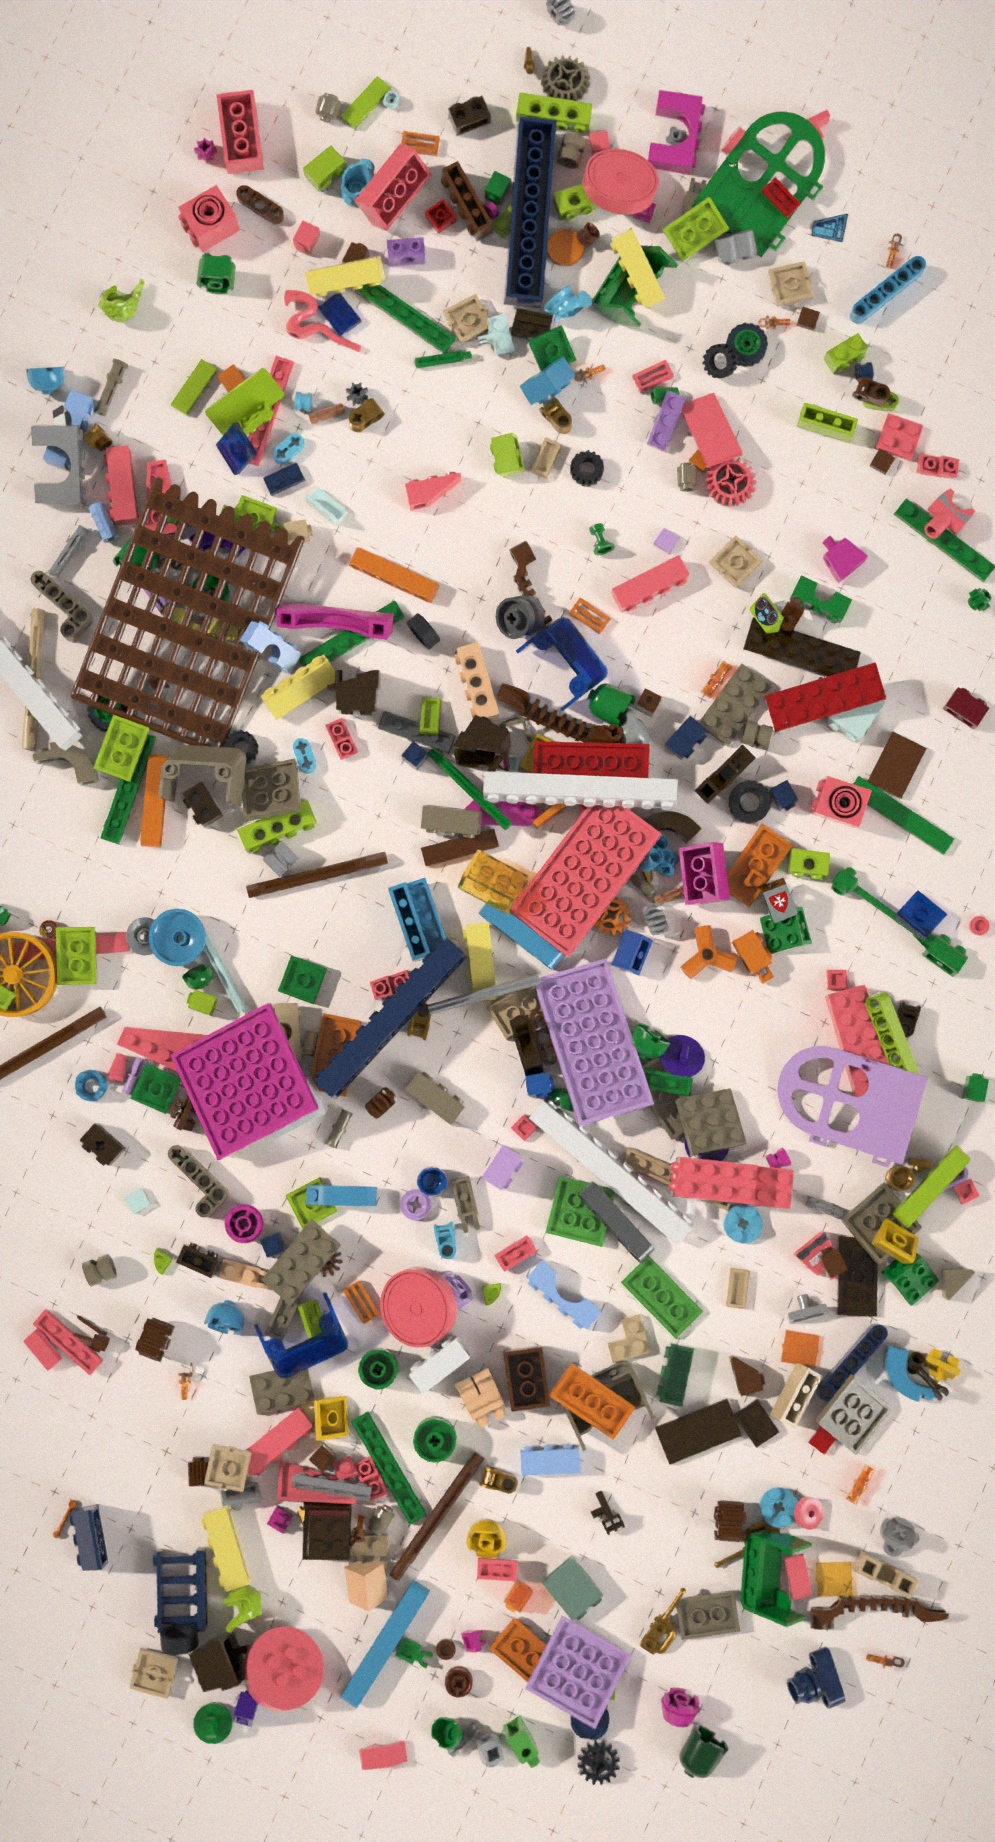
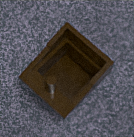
(357, 693)
(483, 745)
(326, 1531)
(219, 1662)

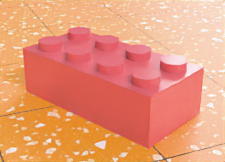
(240, 131)
(393, 187)

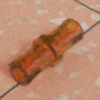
(716, 679)
(860, 1484)

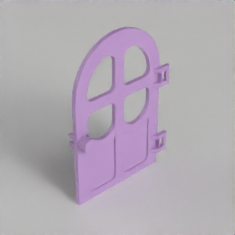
(884, 1111)

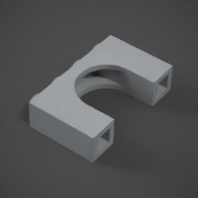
(69, 440)

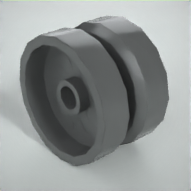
(520, 616)

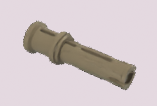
(113, 379)

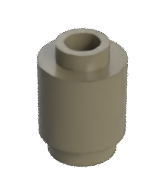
(686, 477)
(381, 1519)

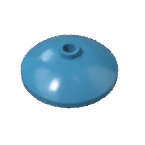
(165, 934)

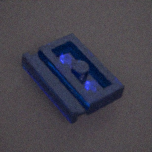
(339, 314)

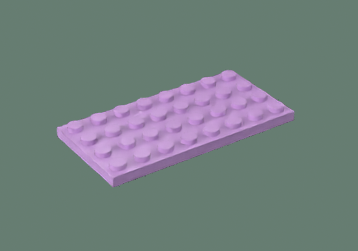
(593, 1042)

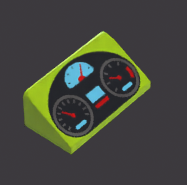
(766, 614)

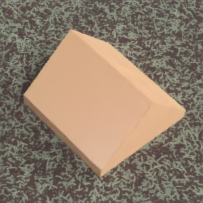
(366, 1584)

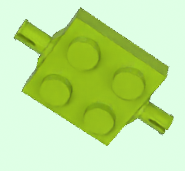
(258, 510)

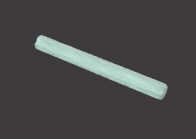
(224, 976)

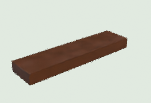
(459, 847)

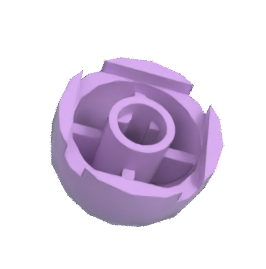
(460, 1289)

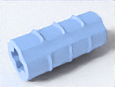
(103, 522)

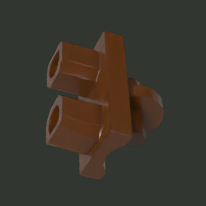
(792, 613)
(182, 1120)

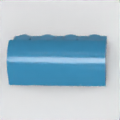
(417, 917)

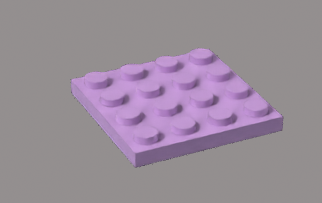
(578, 1671)

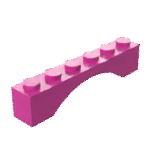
(367, 623)

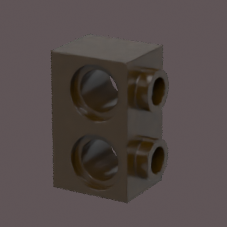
(471, 119)
(205, 802)

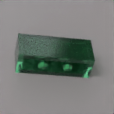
(675, 1374)

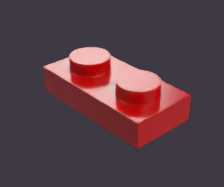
(780, 197)

